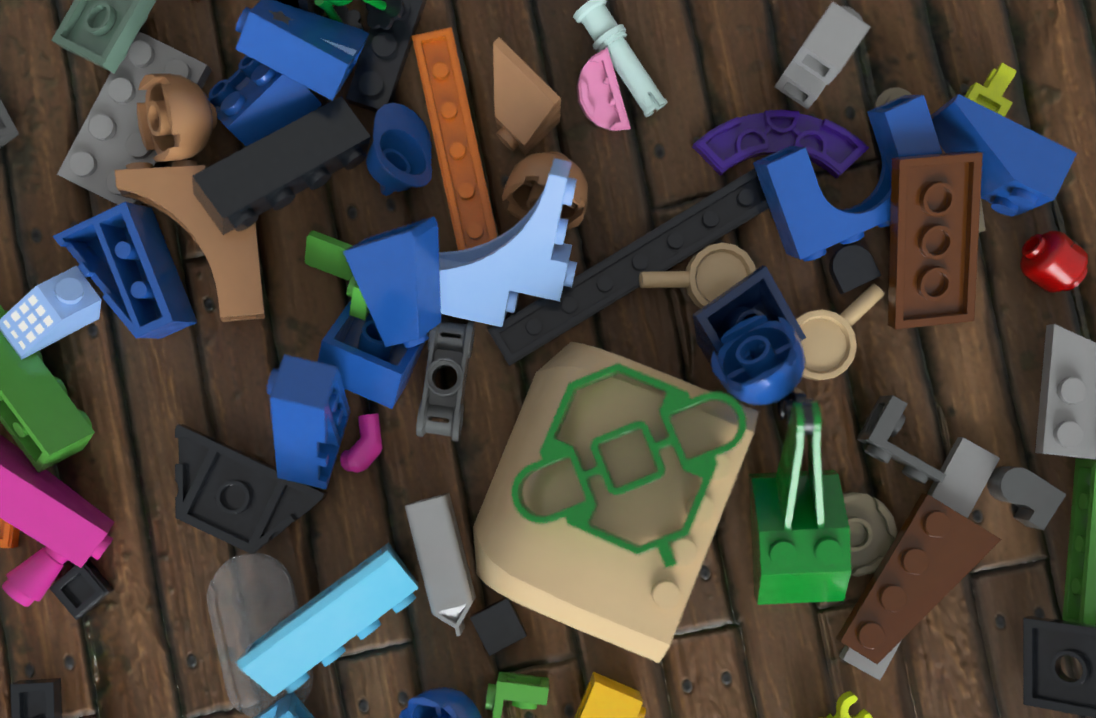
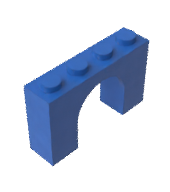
(801, 211)

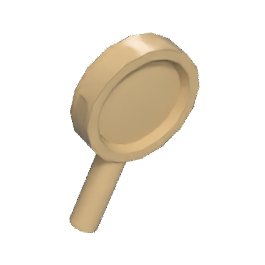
(707, 273)
(830, 338)

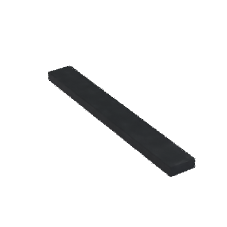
(620, 272)

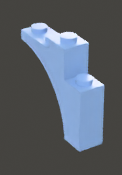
(526, 259)

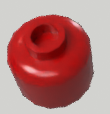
(1054, 261)

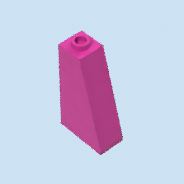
(49, 509)

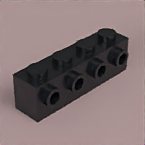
(281, 166)

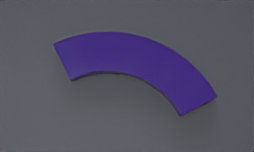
(774, 130)

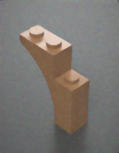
(231, 256)

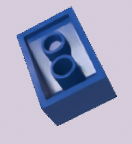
(1017, 163)

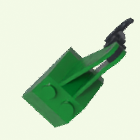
(799, 518)

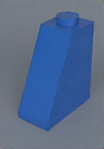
(400, 281)

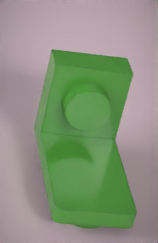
(327, 255)
(521, 689)

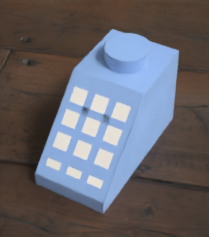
(51, 312)

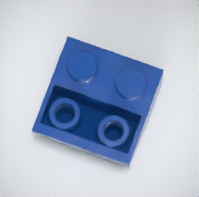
(259, 101)

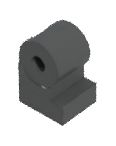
(1029, 492)

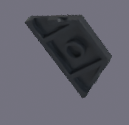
(235, 493)

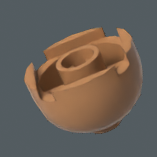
(174, 117)
(529, 181)

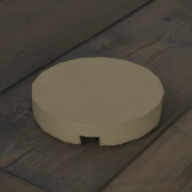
(879, 531)

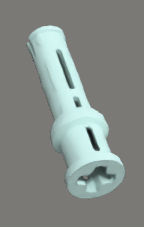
(609, 34)

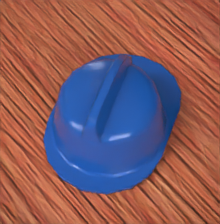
(399, 150)

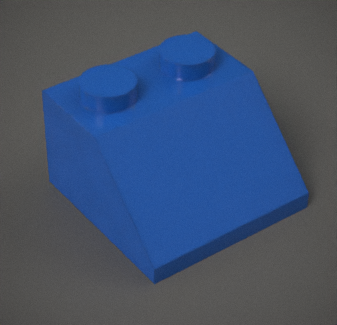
(365, 362)

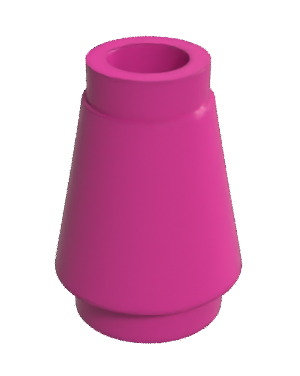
(34, 576)

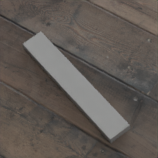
(966, 473)

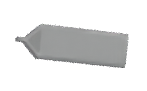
(441, 559)

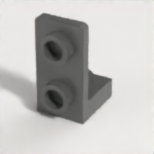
(885, 422)

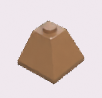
(522, 101)

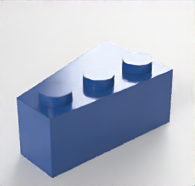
(307, 419)

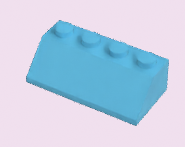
(328, 621)

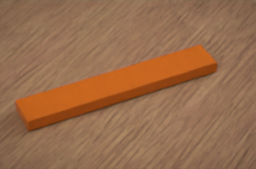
(454, 138)

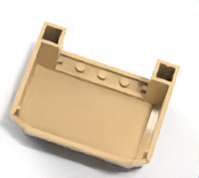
(574, 573)

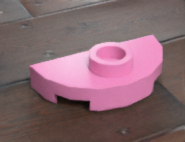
(600, 93)

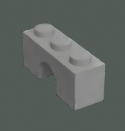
(822, 54)

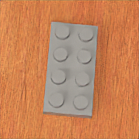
(111, 130)

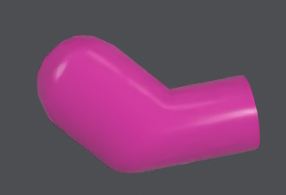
(367, 448)

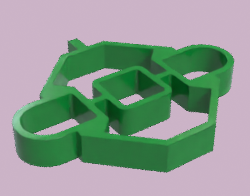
(582, 514)

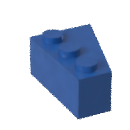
(132, 268)

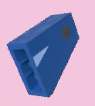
(301, 45)

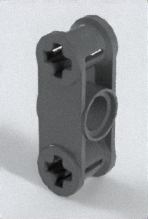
(440, 403)

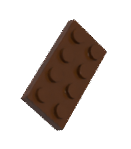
(934, 239)

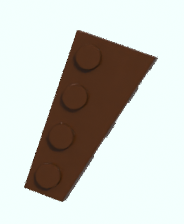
(916, 573)

